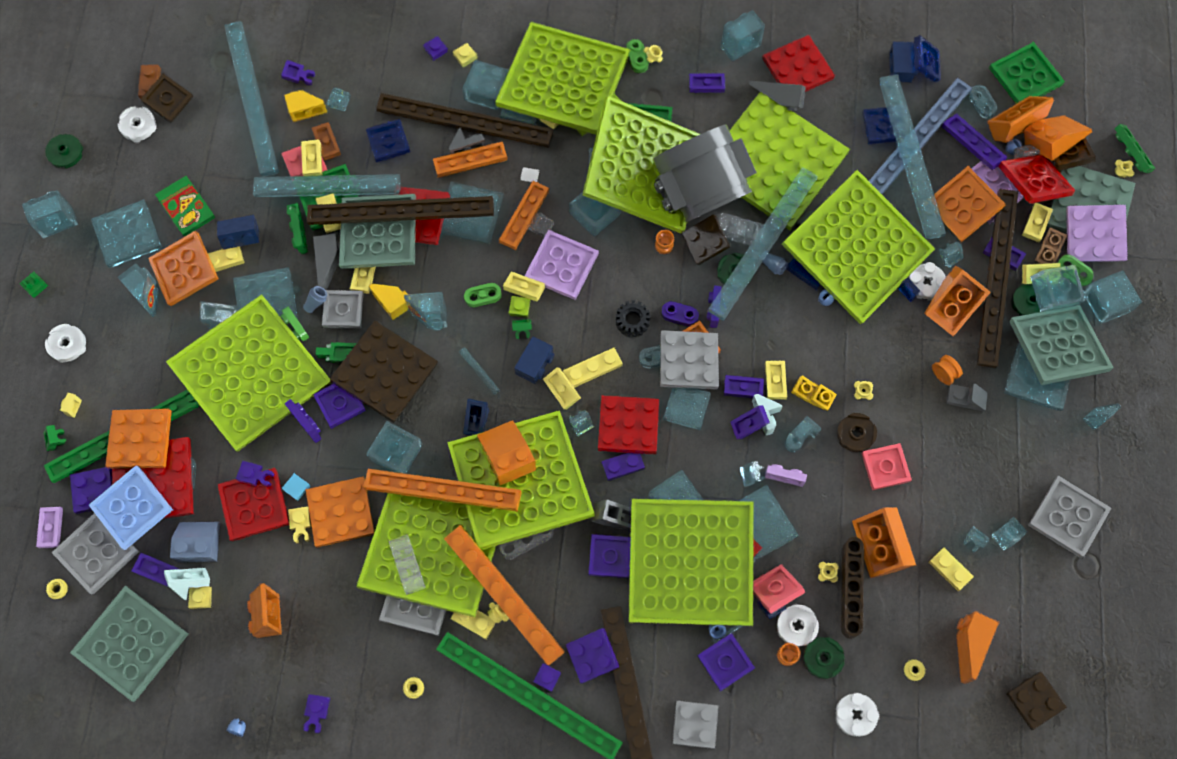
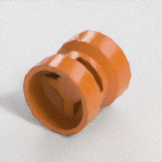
(664, 237)
(791, 652)

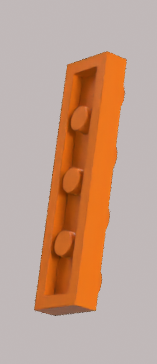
(470, 159)
(524, 215)

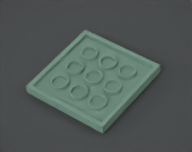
(1090, 189)
(377, 242)
(1060, 344)
(129, 643)

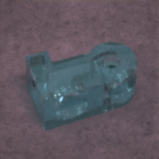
(801, 433)

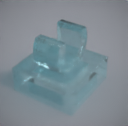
(338, 99)
(951, 254)
(581, 422)
(751, 473)
(977, 537)

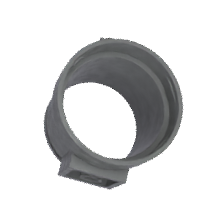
(703, 173)

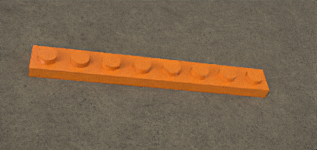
(442, 489)
(504, 595)

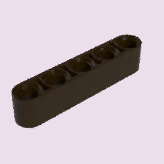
(857, 579)

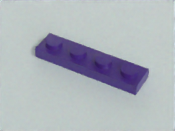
(974, 141)

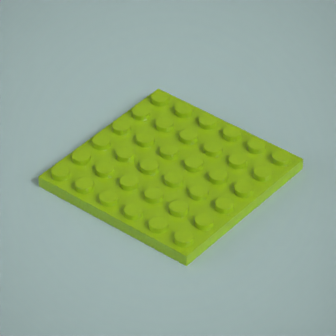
(562, 77)
(779, 148)
(623, 162)
(858, 246)
(248, 372)
(549, 496)
(691, 562)
(445, 575)

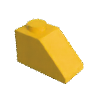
(304, 105)
(390, 298)

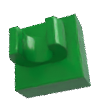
(33, 284)
(522, 325)
(51, 439)

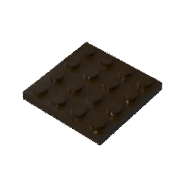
(383, 371)

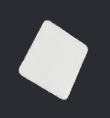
(529, 174)

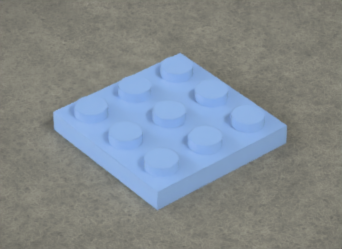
(130, 507)

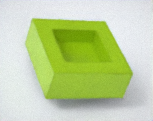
(519, 307)

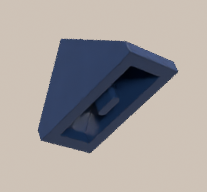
(475, 417)

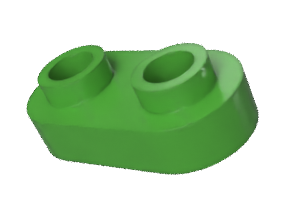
(636, 55)
(1081, 267)
(482, 293)
(289, 317)

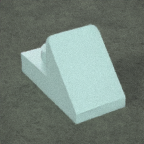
(770, 407)
(183, 579)

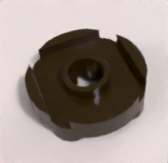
(849, 440)

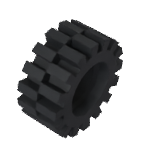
(632, 308)

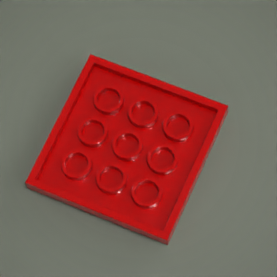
(172, 481)

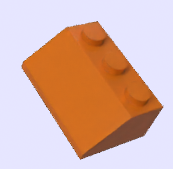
(1019, 117)
(884, 542)

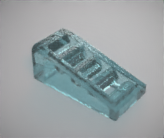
(1100, 415)

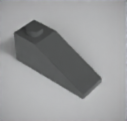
(785, 94)
(327, 258)
(612, 515)

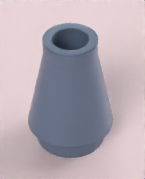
(775, 263)
(315, 298)

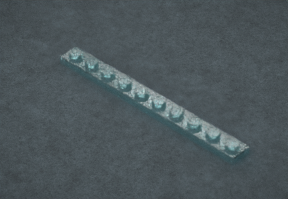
(251, 99)
(912, 157)
(762, 244)

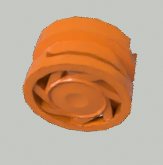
(947, 369)

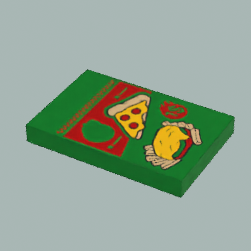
(185, 206)

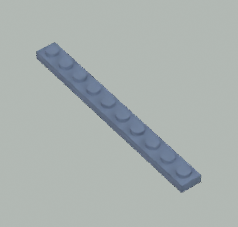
(924, 131)

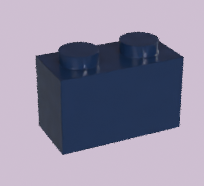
(902, 61)
(238, 232)
(534, 360)

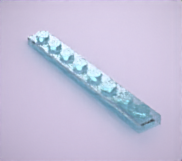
(326, 185)

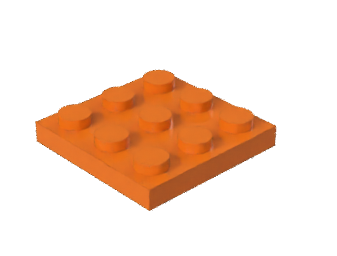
(967, 203)
(183, 268)
(138, 438)
(339, 512)

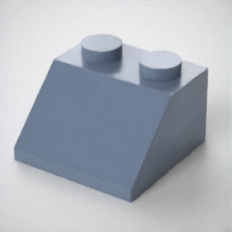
(195, 542)

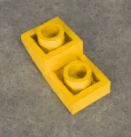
(814, 394)

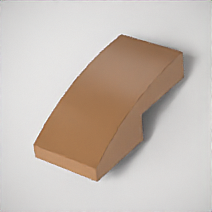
(1050, 246)

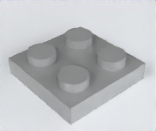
(343, 309)
(695, 724)

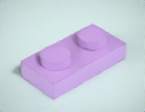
(792, 477)
(49, 527)

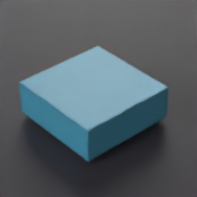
(295, 487)

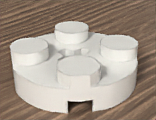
(139, 132)
(929, 272)
(72, 350)
(808, 621)
(868, 713)

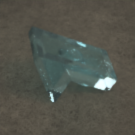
(214, 314)
(1009, 534)

